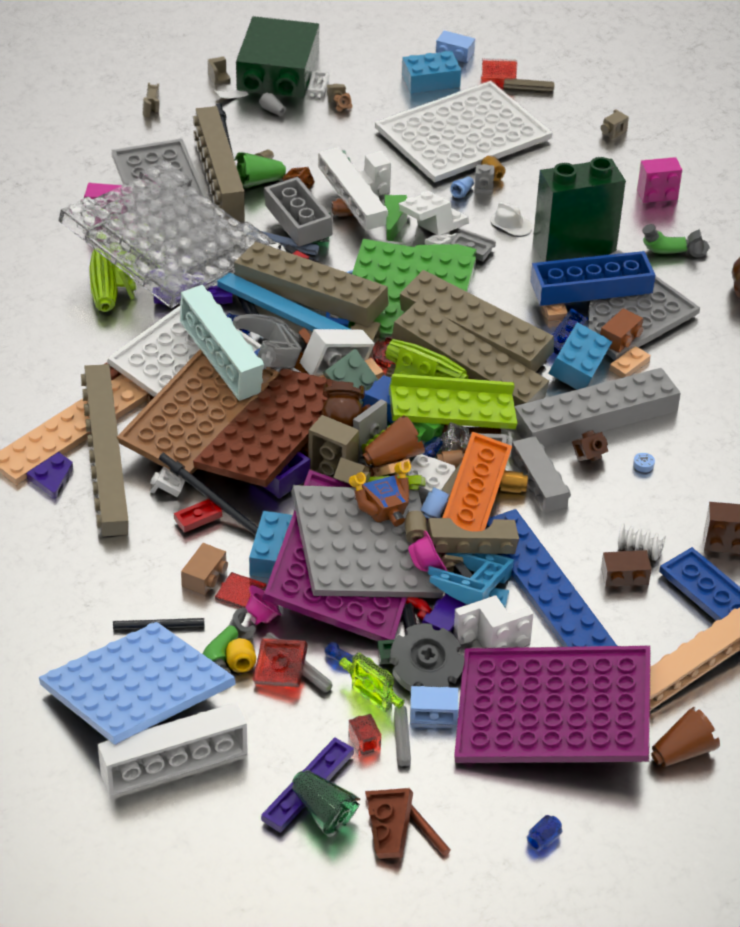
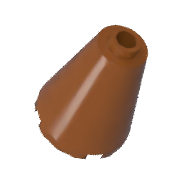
(394, 444)
(685, 739)

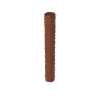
(429, 831)

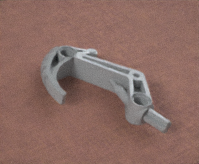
(283, 342)

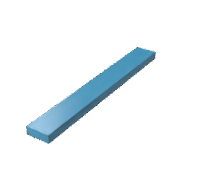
(276, 304)

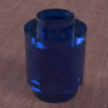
(544, 832)

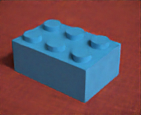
(431, 72)
(580, 357)
(268, 543)

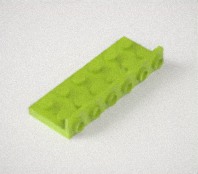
(453, 400)

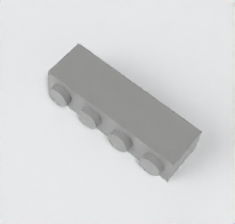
(543, 478)

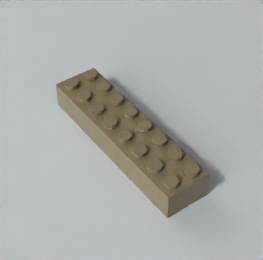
(218, 162)
(313, 283)
(493, 325)
(480, 359)

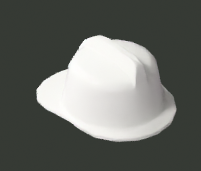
(510, 220)

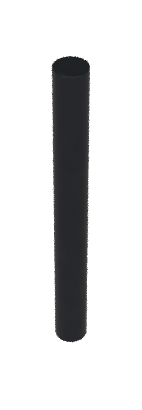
(167, 623)

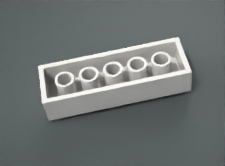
(173, 749)

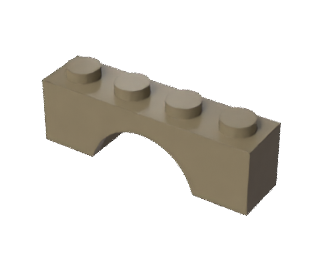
(497, 539)

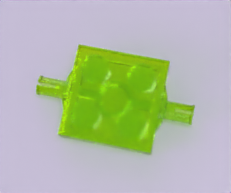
(372, 681)

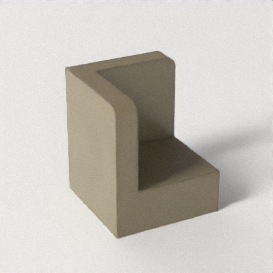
(217, 70)

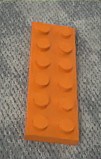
(477, 482)

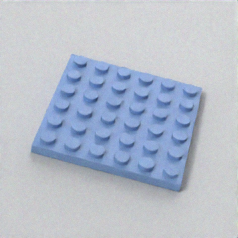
(136, 682)

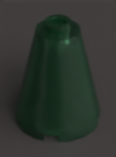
(325, 801)

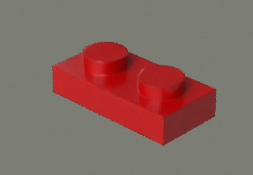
(197, 515)

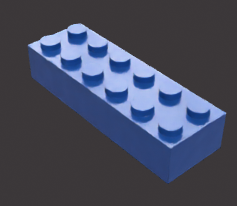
(592, 278)

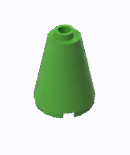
(258, 170)

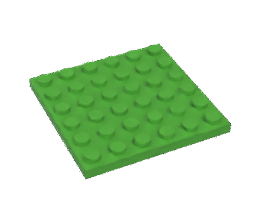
(399, 265)

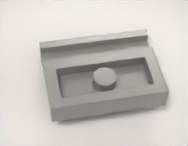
(482, 244)

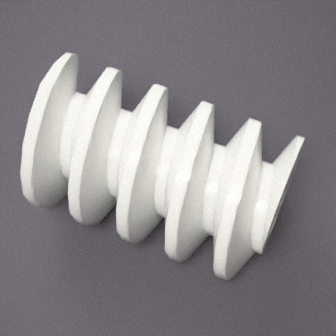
(639, 542)

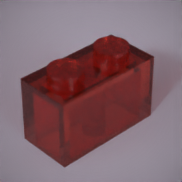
(499, 68)

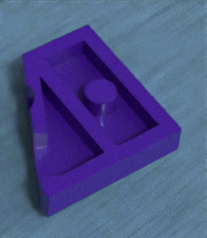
(51, 474)

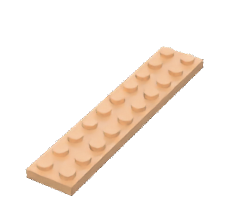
(63, 432)

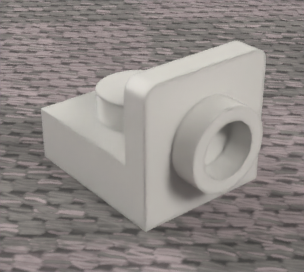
(167, 481)

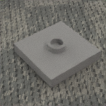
(371, 422)

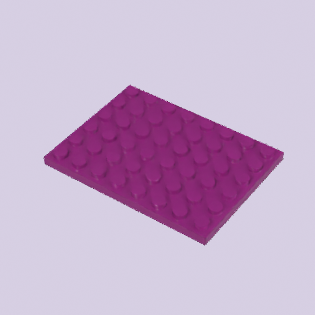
(291, 587)
(554, 705)

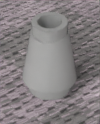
(272, 104)

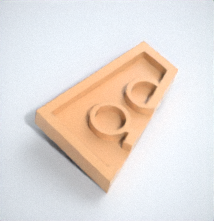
(388, 468)

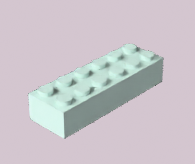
(221, 342)

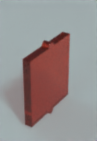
(236, 590)

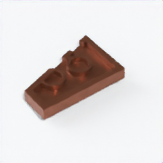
(390, 819)

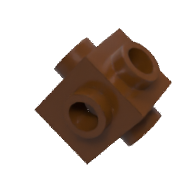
(590, 446)

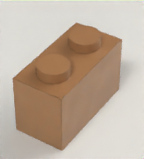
(204, 569)

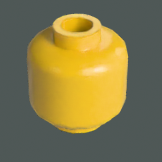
(240, 655)

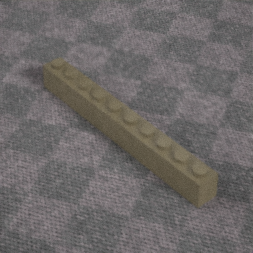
(105, 451)

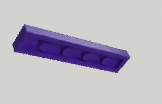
(326, 765)

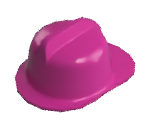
(424, 554)
(260, 609)

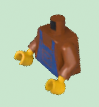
(385, 497)

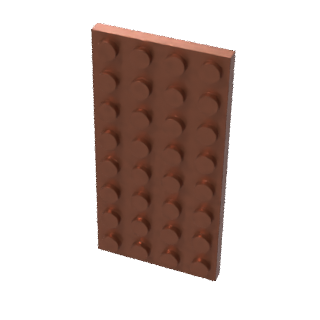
(267, 430)

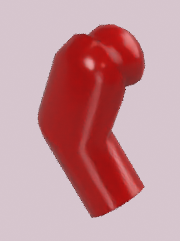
(421, 605)

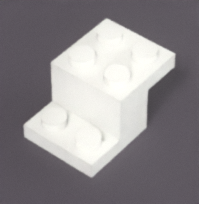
(433, 213)
(493, 625)

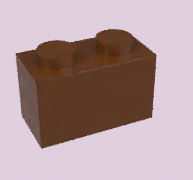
(626, 568)

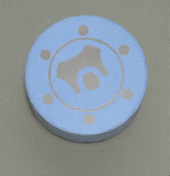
(643, 462)

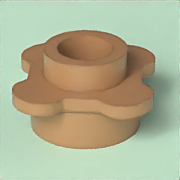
(344, 97)

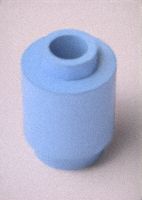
(435, 503)

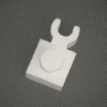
(445, 238)

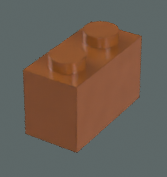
(622, 329)

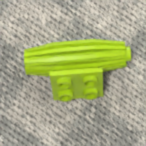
(105, 280)
(417, 360)

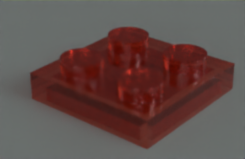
(280, 662)

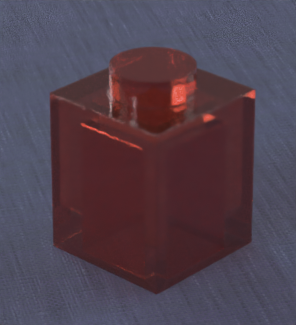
(364, 734)

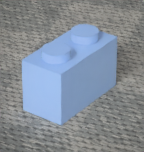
(461, 46)
(434, 705)

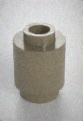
(415, 525)

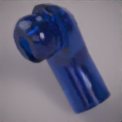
(333, 652)

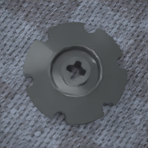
(424, 642)

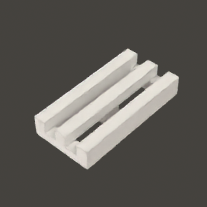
(317, 90)

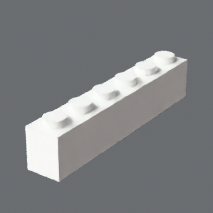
(352, 188)

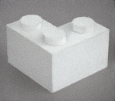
(377, 172)

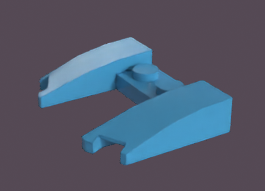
(488, 570)

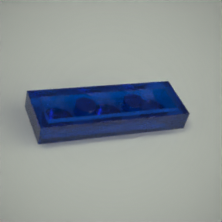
(565, 328)

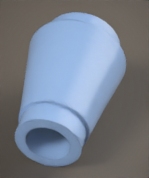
(461, 187)

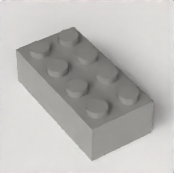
(298, 211)

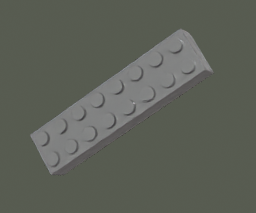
(598, 407)

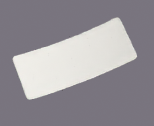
(231, 94)

